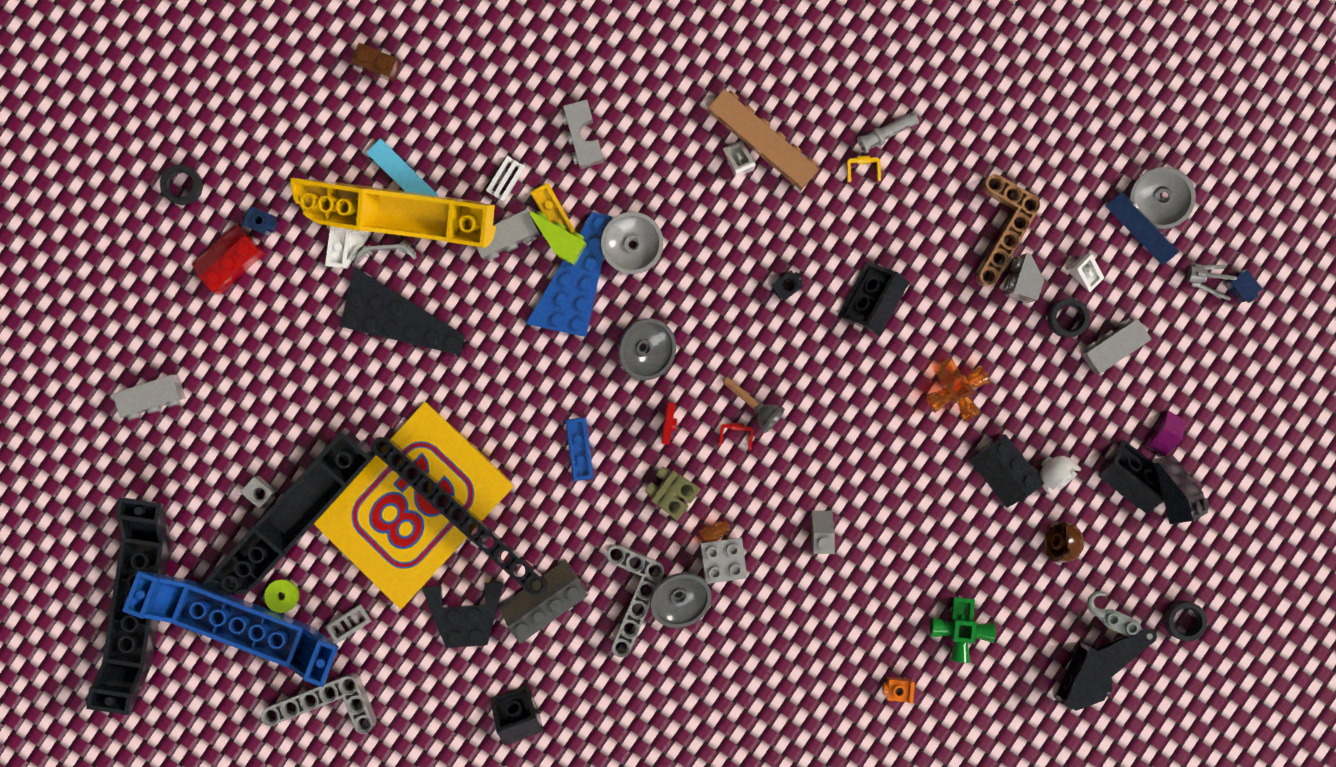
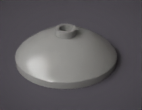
(1164, 211)
(628, 228)

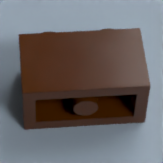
(376, 62)

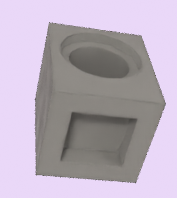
(251, 489)

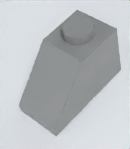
(822, 532)

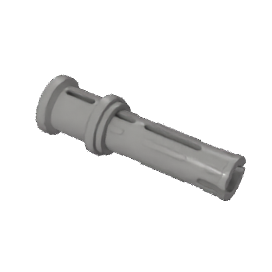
(880, 135)

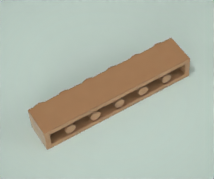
(762, 139)

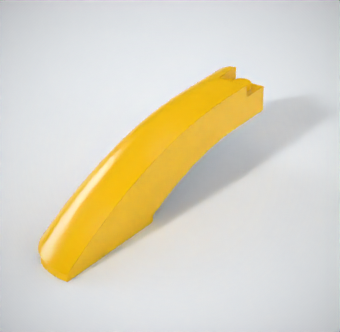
(395, 212)

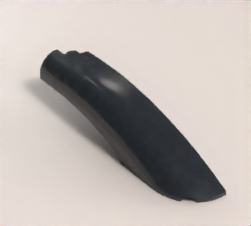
(291, 516)

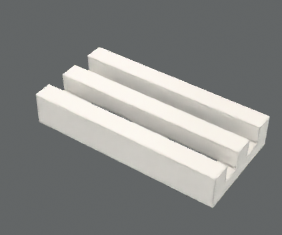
(514, 163)

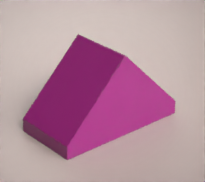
(1167, 433)

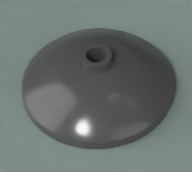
(657, 349)
(684, 607)

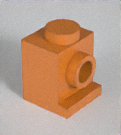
(907, 689)

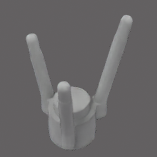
(1199, 274)

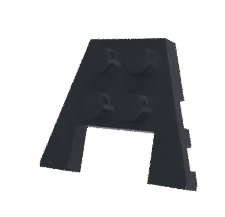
(466, 623)

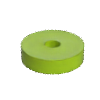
(272, 596)

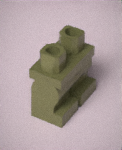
(670, 492)

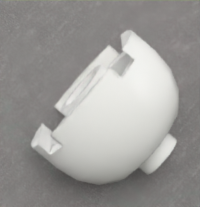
(1057, 473)

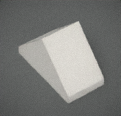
(739, 159)
(1086, 271)

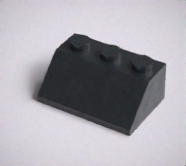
(874, 298)
(1006, 470)
(1132, 476)

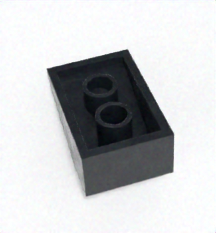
(1181, 494)

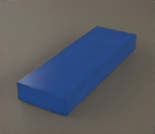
(579, 449)

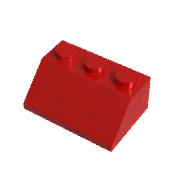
(227, 259)

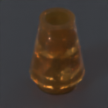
(714, 531)

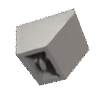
(1025, 279)

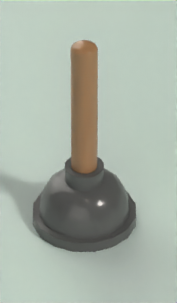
(767, 415)

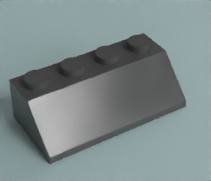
(531, 612)

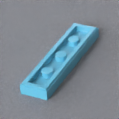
(398, 169)

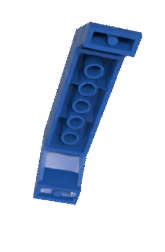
(233, 623)

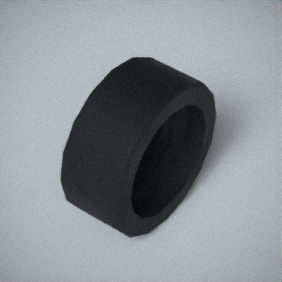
(166, 179)
(1084, 318)
(1199, 628)

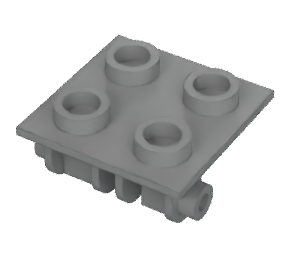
(723, 560)

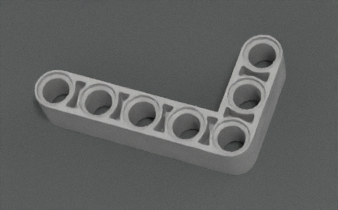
(638, 597)
(322, 698)

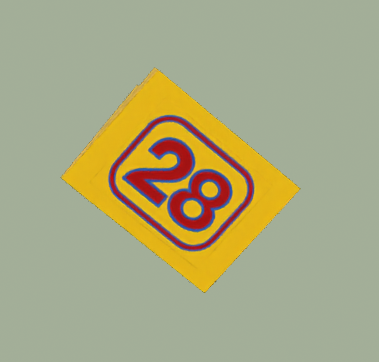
(395, 530)

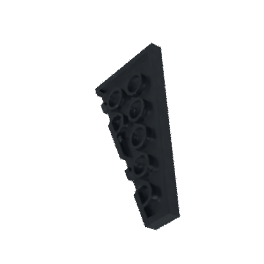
(387, 314)

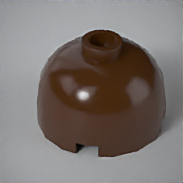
(1064, 542)

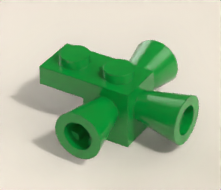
(962, 629)

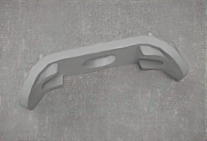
(368, 250)

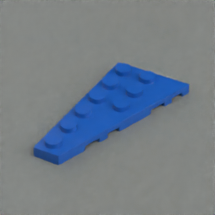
(572, 291)

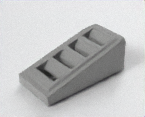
(333, 634)

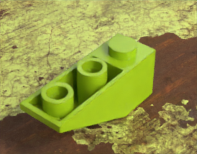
(563, 243)

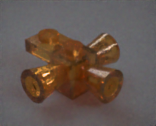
(957, 388)

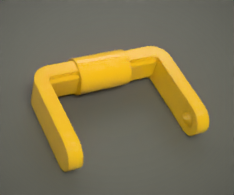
(863, 160)

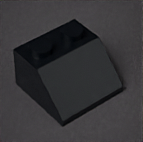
(516, 715)

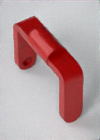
(736, 427)

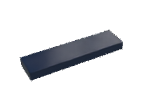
(1142, 228)

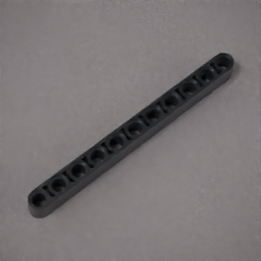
(450, 510)

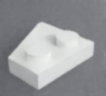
(344, 245)

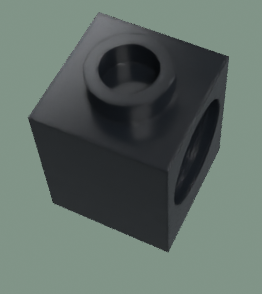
(778, 287)

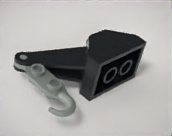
(1091, 669)

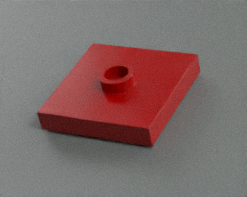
(669, 423)

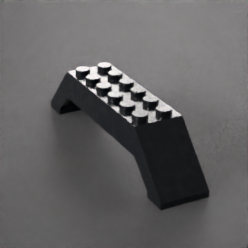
(129, 638)

